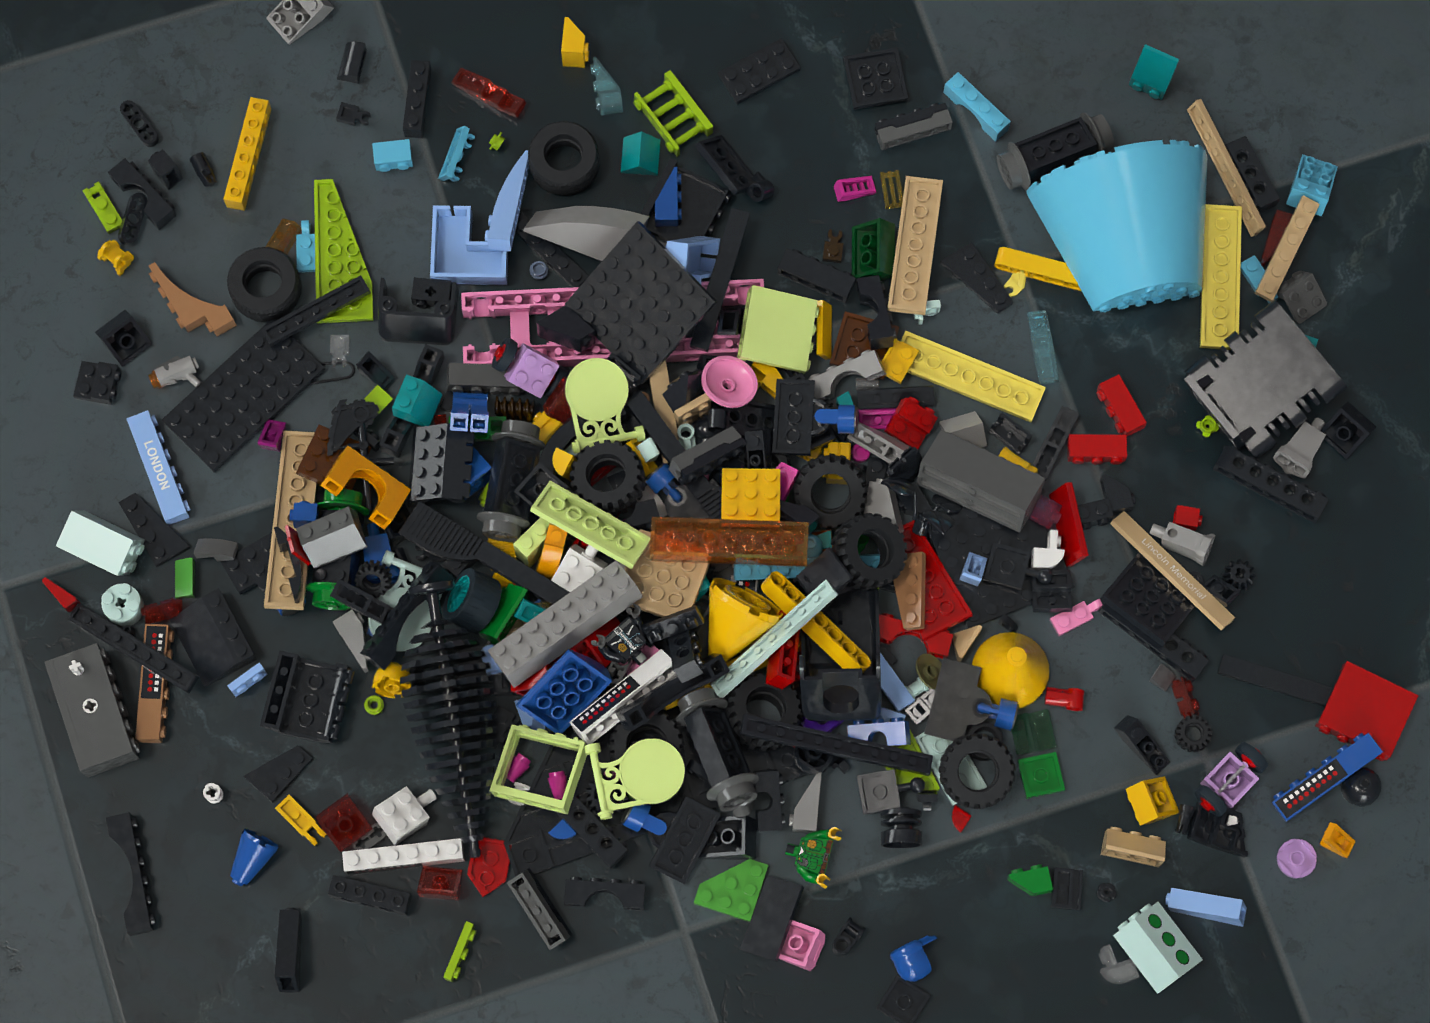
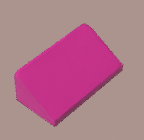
(876, 418)

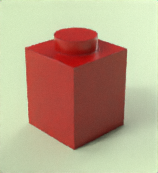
(1187, 517)

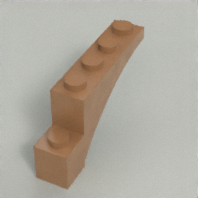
(191, 310)

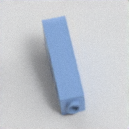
(1207, 906)

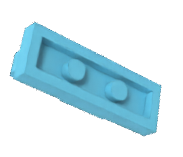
(455, 154)

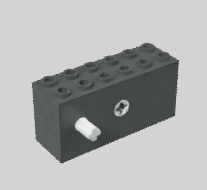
(92, 710)

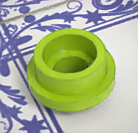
(371, 699)

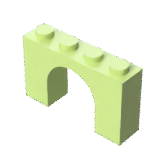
(530, 544)

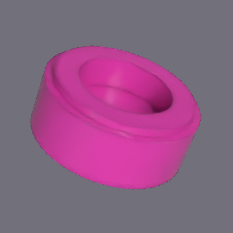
(859, 454)

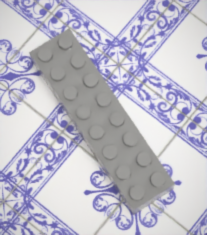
(565, 623)

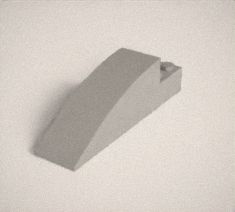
(585, 228)

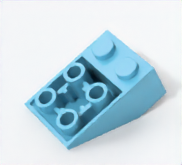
(1313, 180)

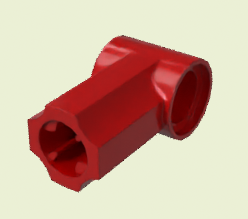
(1071, 698)

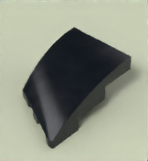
(1219, 833)

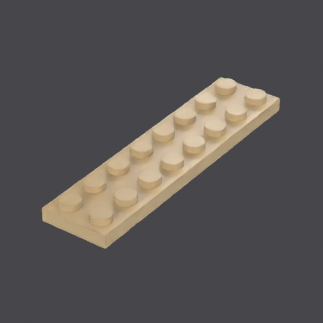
(915, 245)

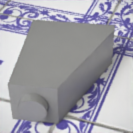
(884, 502)

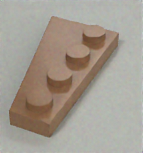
(911, 591)

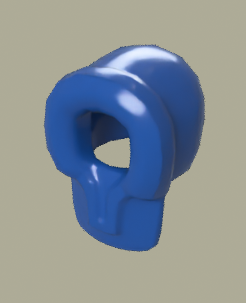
(911, 959)

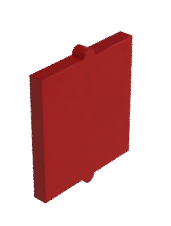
(295, 545)

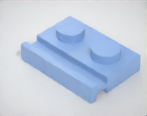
(247, 679)

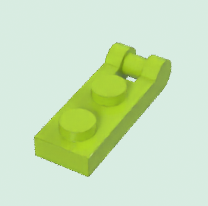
(103, 208)

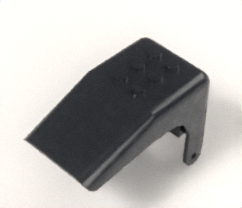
(826, 687)

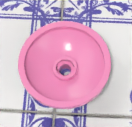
(729, 373)

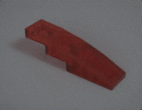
(488, 92)

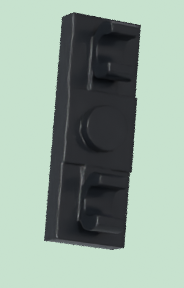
(673, 624)

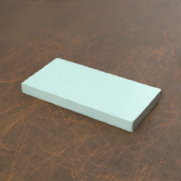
(967, 770)

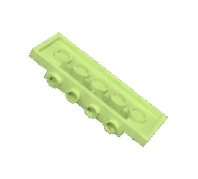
(590, 524)

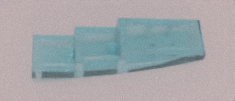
(1042, 347)

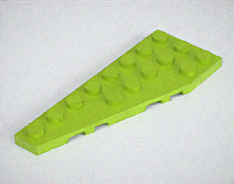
(338, 254)

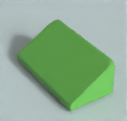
(185, 578)

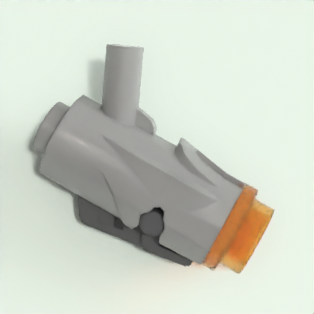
(175, 370)

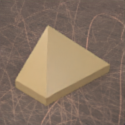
(964, 639)

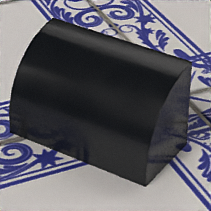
(352, 62)

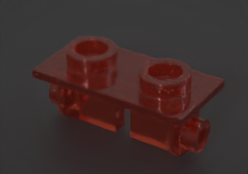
(167, 609)
(1188, 704)

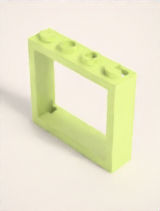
(540, 735)

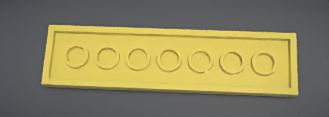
(1220, 275)
(974, 378)

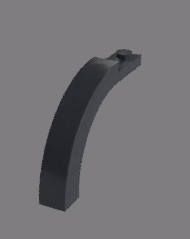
(563, 438)

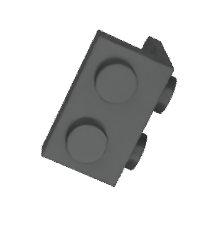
(1302, 295)

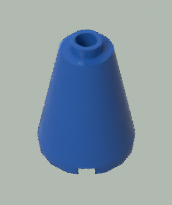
(251, 856)

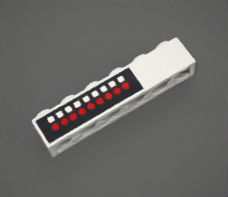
(601, 714)
(403, 856)

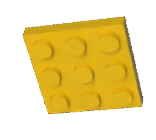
(750, 494)

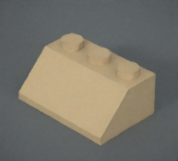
(1133, 847)

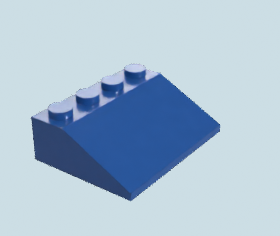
(565, 690)

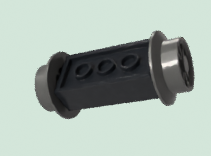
(1062, 145)
(514, 458)
(718, 749)

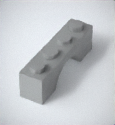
(866, 365)

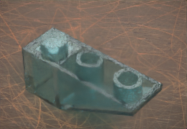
(609, 93)

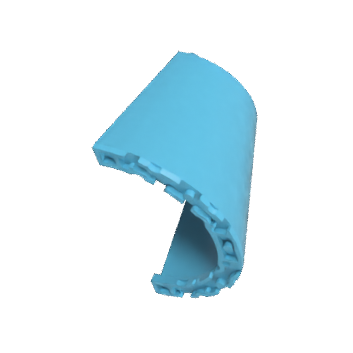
(1129, 222)

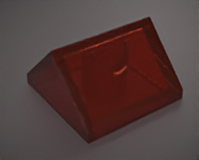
(440, 883)

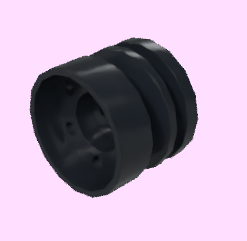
(901, 831)

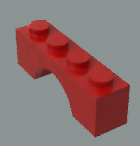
(893, 628)

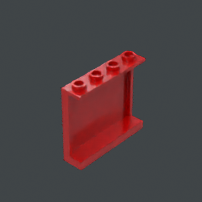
(1366, 705)

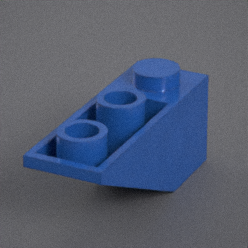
(667, 202)

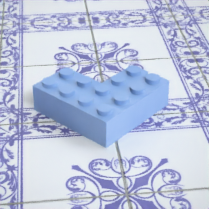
(688, 253)
(459, 258)

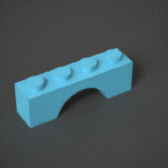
(965, 94)

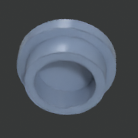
(538, 270)

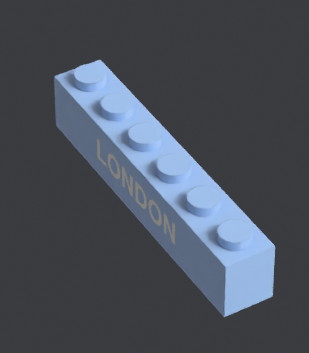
(158, 468)

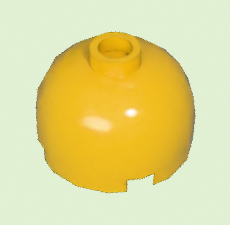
(388, 681)

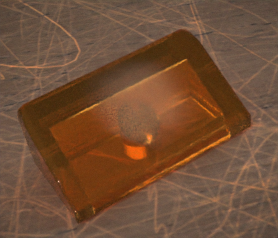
(284, 236)

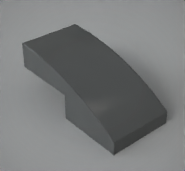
(218, 548)

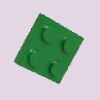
(1041, 775)

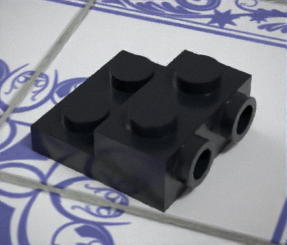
(97, 382)

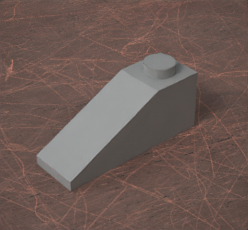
(878, 443)
(353, 634)
(806, 811)

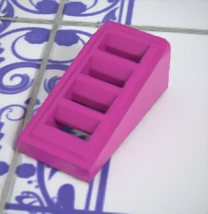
(849, 195)

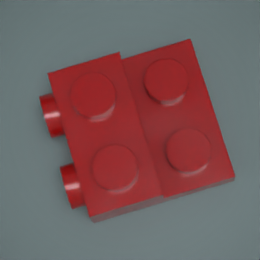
(911, 422)

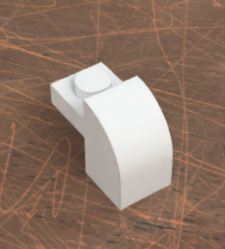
(1049, 556)

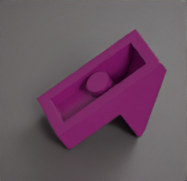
(272, 435)

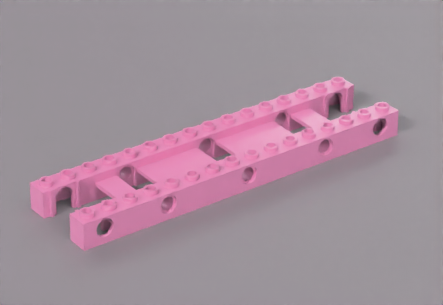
(522, 303)

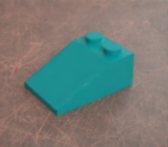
(1153, 72)

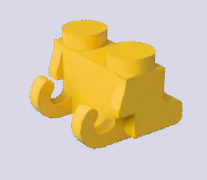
(111, 251)

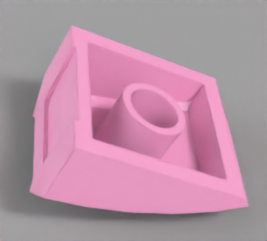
(802, 945)

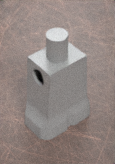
(1298, 453)
(1184, 541)

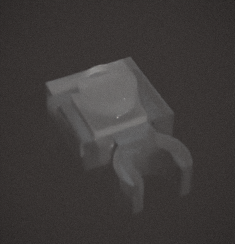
(339, 347)

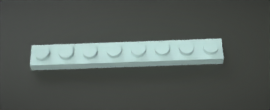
(774, 638)

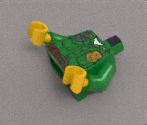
(813, 855)

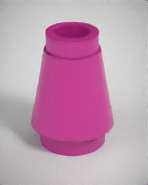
(518, 767)
(557, 783)

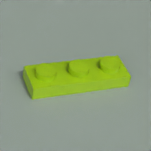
(460, 952)

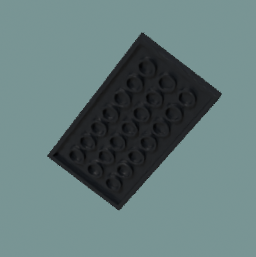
(242, 397)

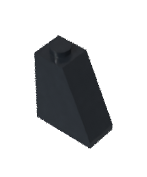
(566, 329)

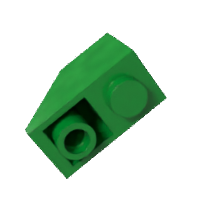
(1033, 881)

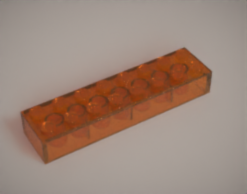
(729, 541)

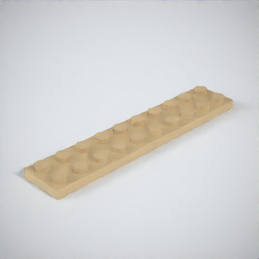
(290, 490)

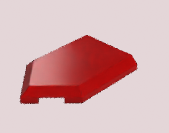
(491, 867)

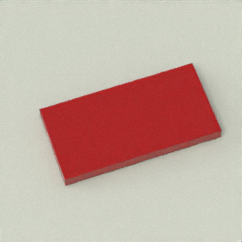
(1070, 525)

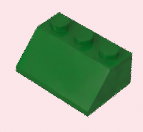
(504, 616)

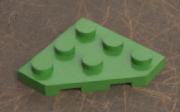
(734, 890)

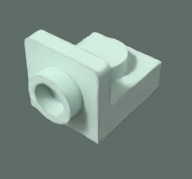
(932, 308)

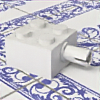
(578, 567)
(403, 814)

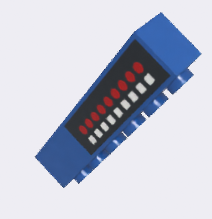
(1327, 777)

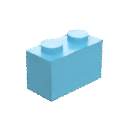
(392, 155)

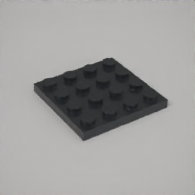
(1148, 600)

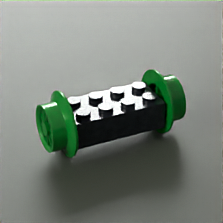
(346, 568)

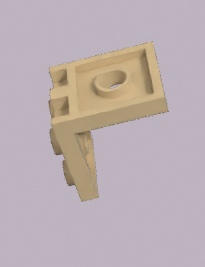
(692, 410)

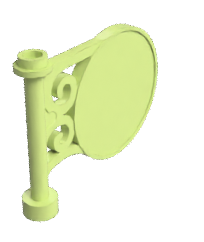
(596, 393)
(648, 772)

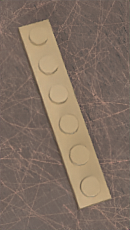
(1287, 248)

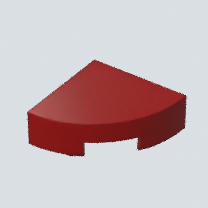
(960, 818)

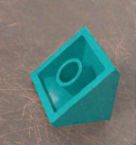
(640, 154)

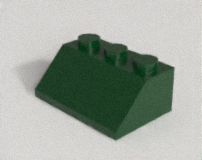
(873, 249)

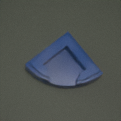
(562, 831)

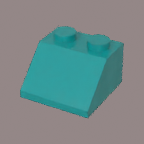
(416, 401)

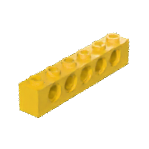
(247, 153)

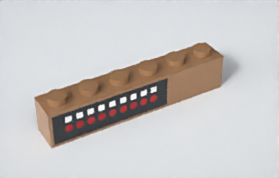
(154, 688)

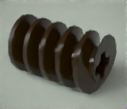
(513, 409)

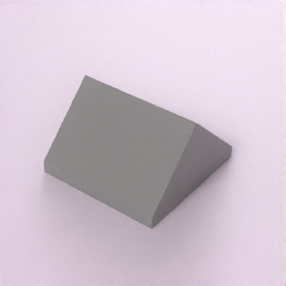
(966, 427)

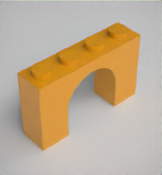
(389, 490)

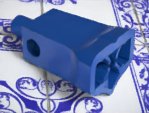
(377, 546)

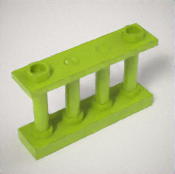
(681, 97)

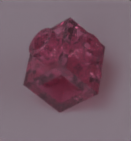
(1046, 512)

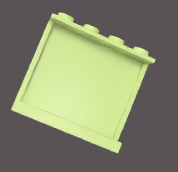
(778, 329)

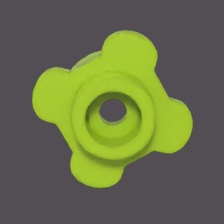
(496, 141)
(1208, 420)

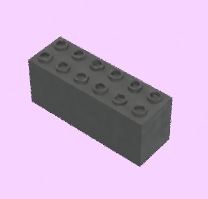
(980, 480)

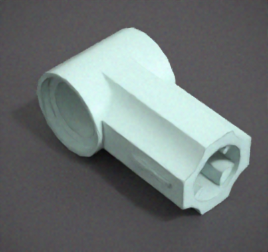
(688, 442)

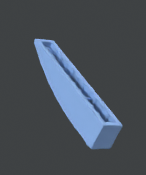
(507, 207)

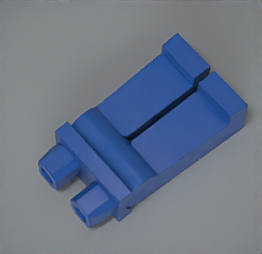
(473, 405)

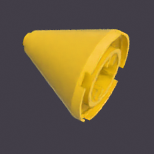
(737, 617)
(1012, 668)

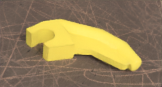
(1016, 282)

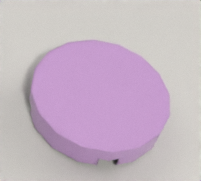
(1296, 858)

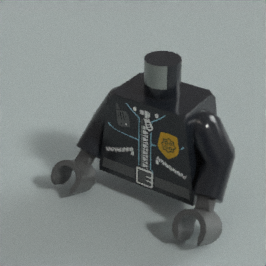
(625, 640)

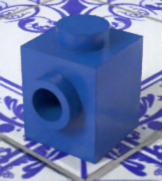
(304, 513)

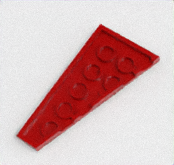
(942, 599)

